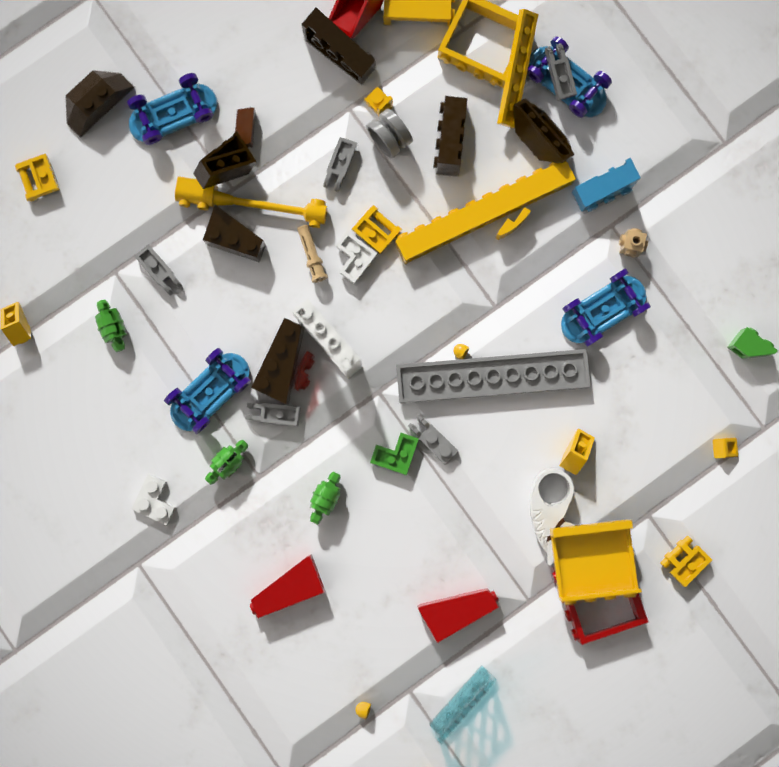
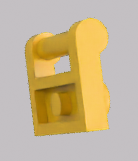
(42, 174)
(372, 233)

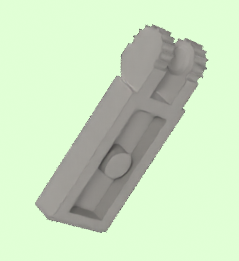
(560, 73)
(340, 162)
(156, 268)
(275, 414)
(434, 441)

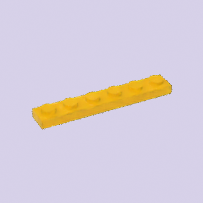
(517, 65)

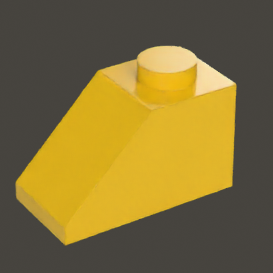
(15, 324)
(577, 452)

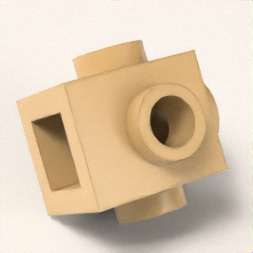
(630, 248)

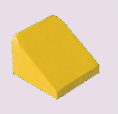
(725, 448)

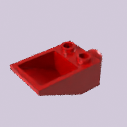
(353, 14)

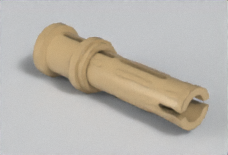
(314, 262)

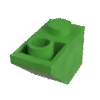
(750, 345)

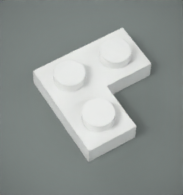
(359, 254)
(149, 503)

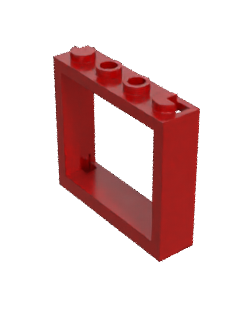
(577, 631)

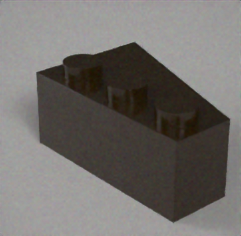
(225, 163)
(231, 236)

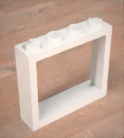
(328, 339)

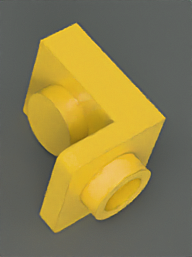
(379, 101)

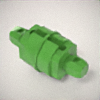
(110, 325)
(222, 457)
(325, 497)

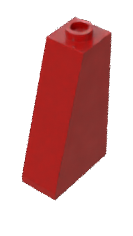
(291, 588)
(456, 612)

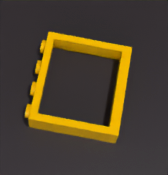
(465, 64)

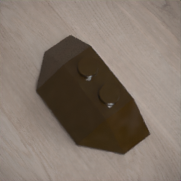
(94, 98)
(540, 133)

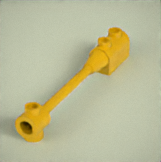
(189, 192)

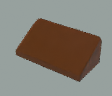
(245, 125)

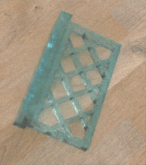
(462, 703)

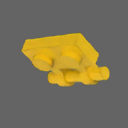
(690, 565)

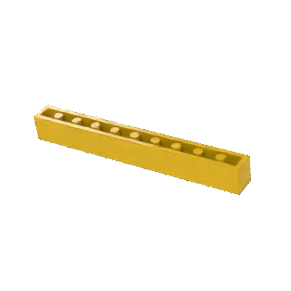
(485, 211)

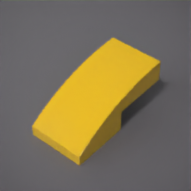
(510, 226)

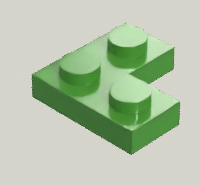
(400, 458)

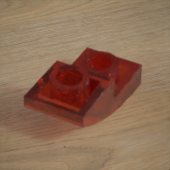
(301, 380)

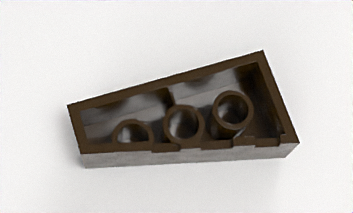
(337, 46)
(451, 136)
(280, 363)

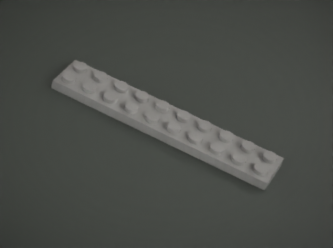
(493, 376)

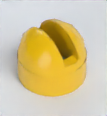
(460, 351)
(363, 709)

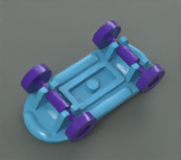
(590, 91)
(172, 111)
(589, 318)
(209, 391)

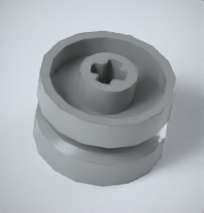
(389, 133)

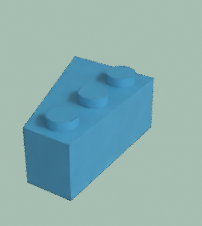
(606, 186)

